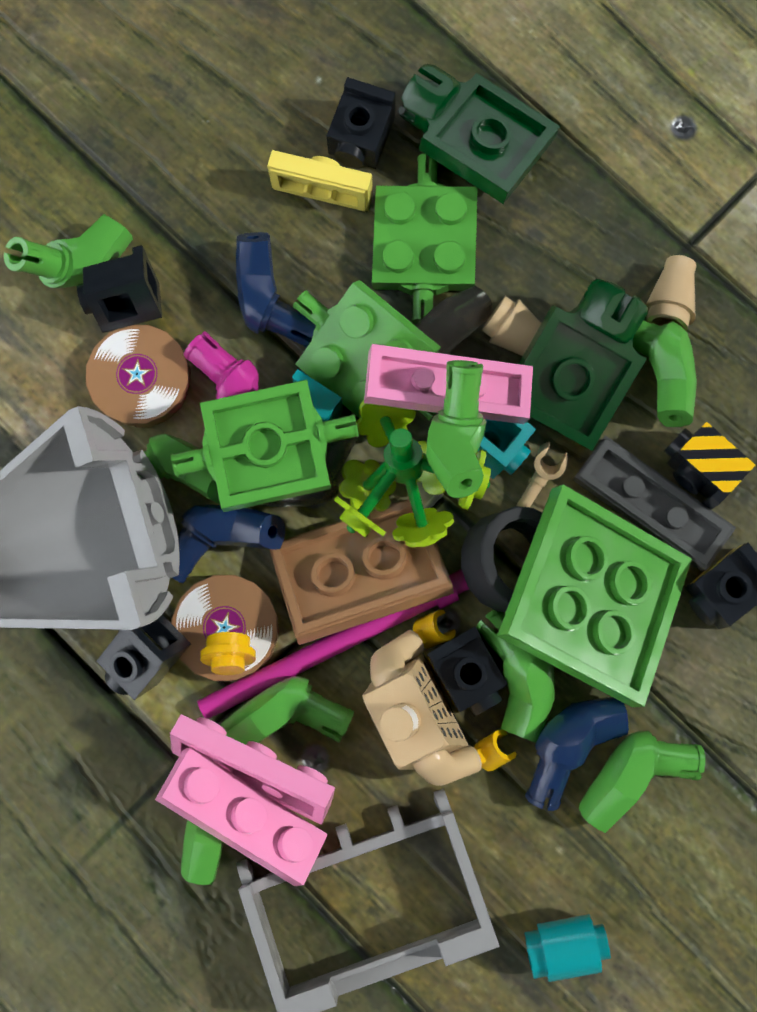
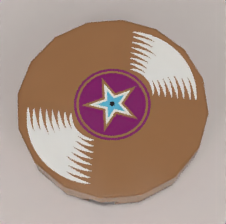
(138, 376)
(226, 605)

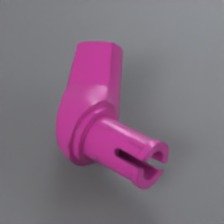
(223, 369)

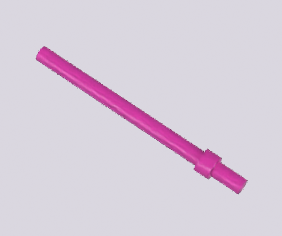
(317, 653)

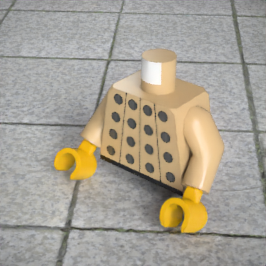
(416, 715)

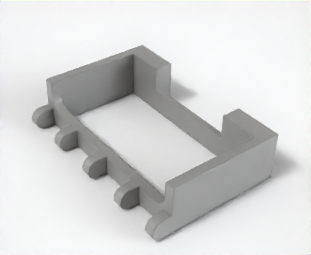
(323, 991)

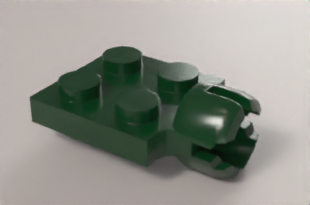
(476, 129)
(585, 362)

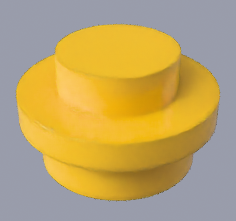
(228, 653)

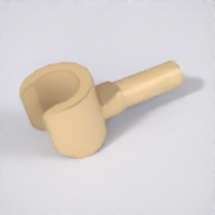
(541, 476)

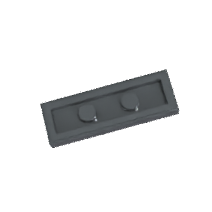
(654, 503)

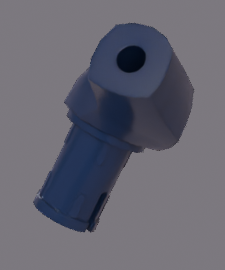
(258, 291)
(210, 526)
(568, 742)

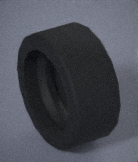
(478, 553)

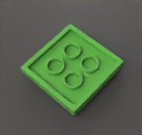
(595, 597)

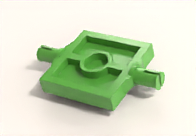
(424, 238)
(344, 336)
(265, 446)

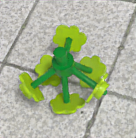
(405, 463)

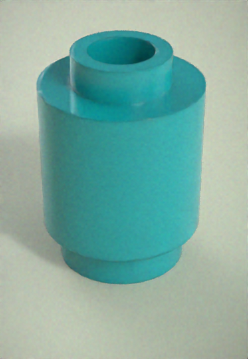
(567, 948)

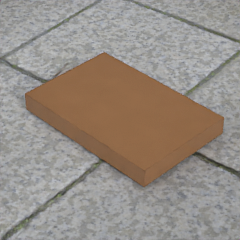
(346, 580)

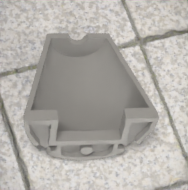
(84, 531)

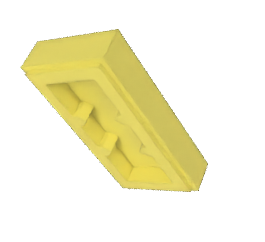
(320, 180)

